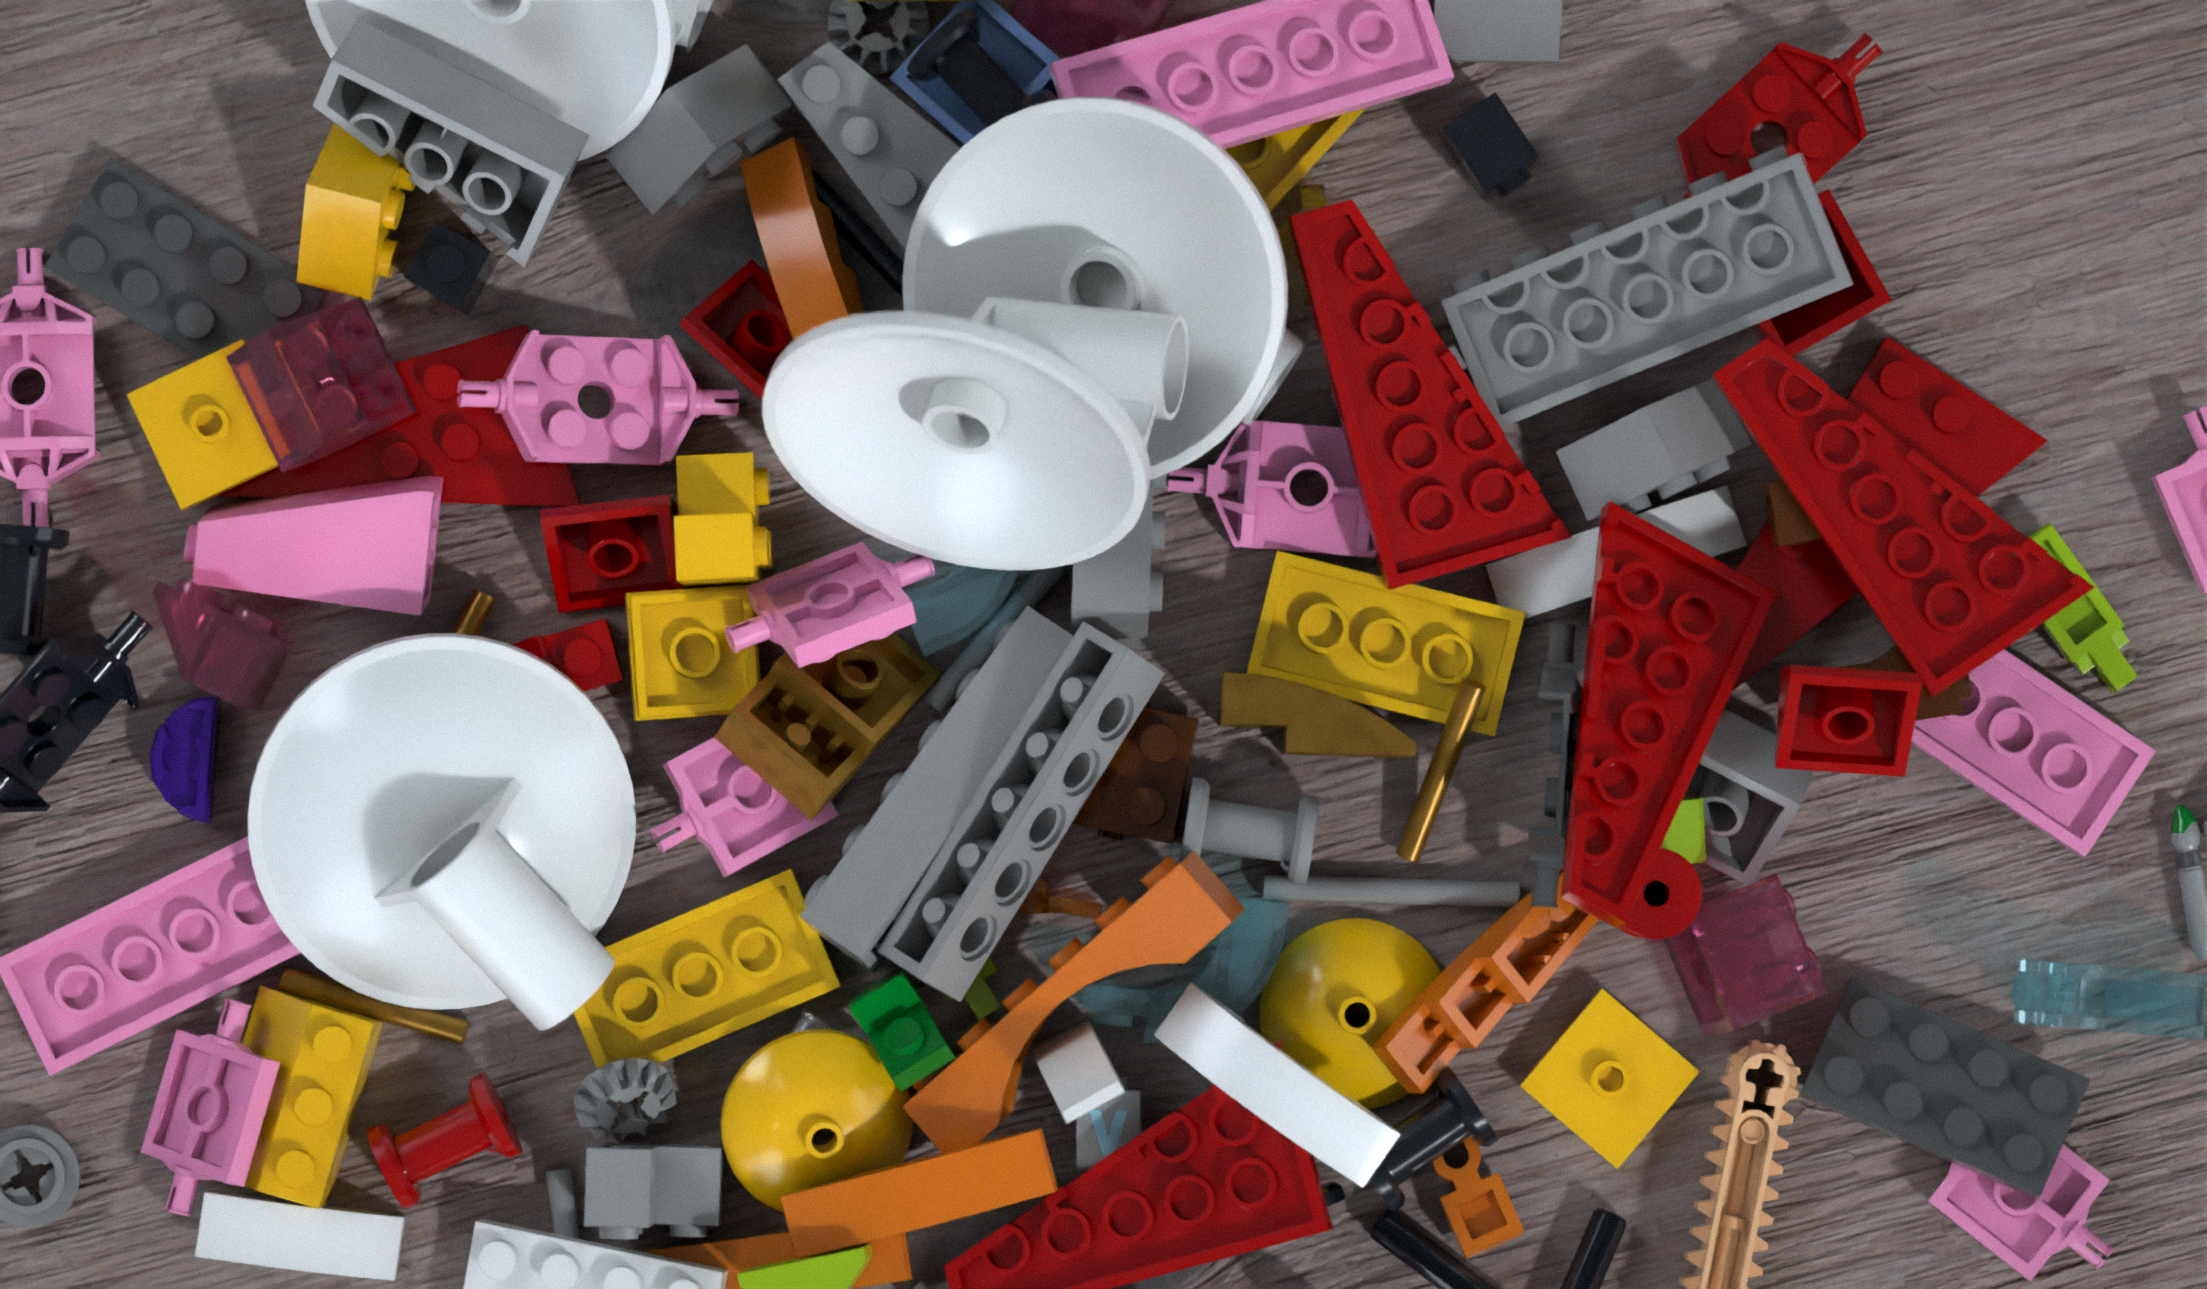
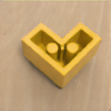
(349, 217)
(720, 520)

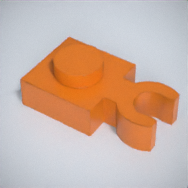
(1478, 1208)

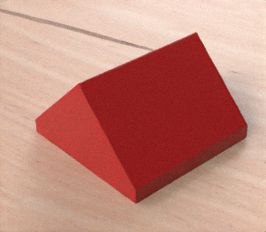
(1823, 317)
(742, 327)
(610, 550)
(1846, 719)

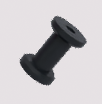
(970, 71)
(23, 585)
(1429, 1135)

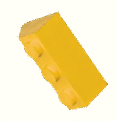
(314, 1094)

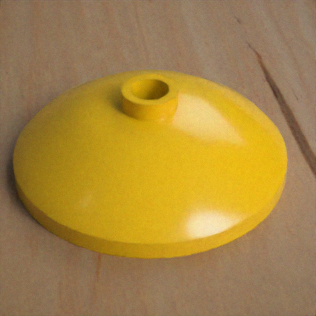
(1324, 975)
(801, 1087)

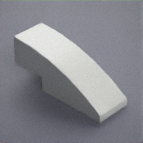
(1077, 1070)
(299, 1236)

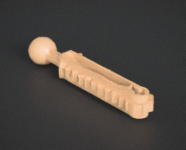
(1741, 1170)

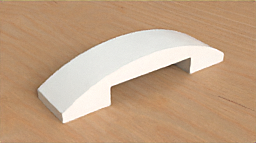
(1565, 569)
(1276, 1086)

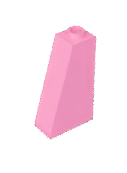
(329, 546)

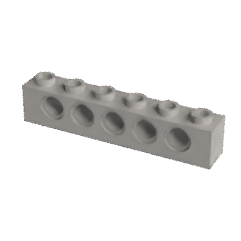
(1021, 812)

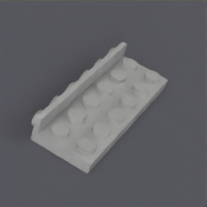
(1646, 287)

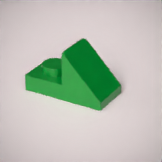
(900, 1028)

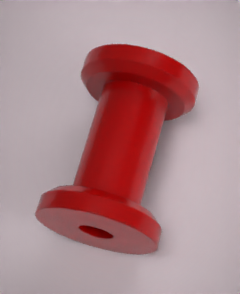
(1676, 901)
(444, 1141)

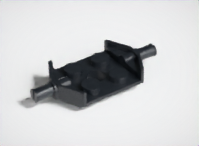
(78, 686)

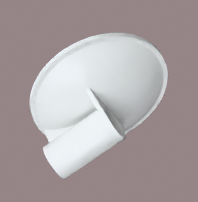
(570, 58)
(1123, 214)
(980, 434)
(446, 827)

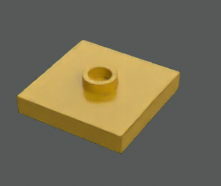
(202, 429)
(682, 652)
(1609, 1078)

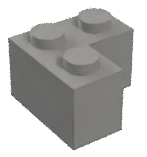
(700, 130)
(1655, 450)
(653, 1184)

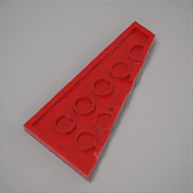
(1927, 414)
(1420, 438)
(442, 440)
(1914, 542)
(1656, 678)
(1164, 1202)

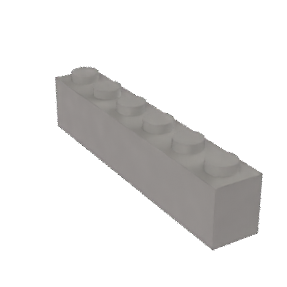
(922, 806)

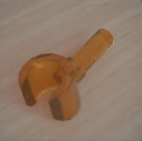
(1038, 902)

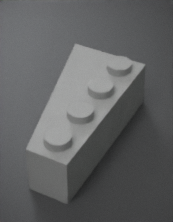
(453, 134)
(870, 135)
(1117, 585)

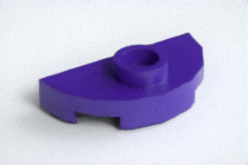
(186, 757)

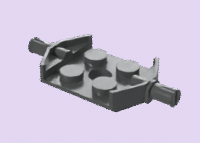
(1561, 686)

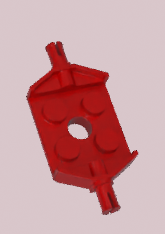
(1799, 94)

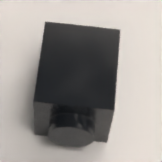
(1490, 148)
(451, 268)

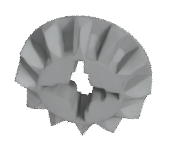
(875, 52)
(623, 1082)
(58, 1187)

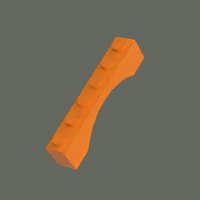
(1164, 926)

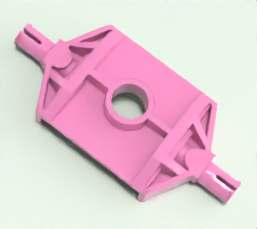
(647, 390)
(59, 430)
(1255, 497)

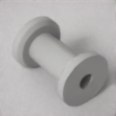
(1251, 830)

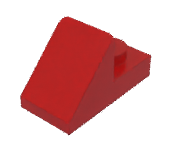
(581, 653)

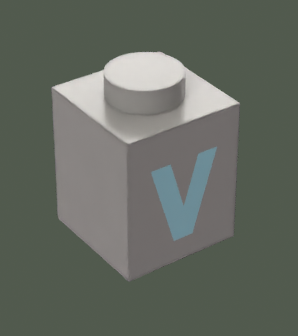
(1108, 1126)

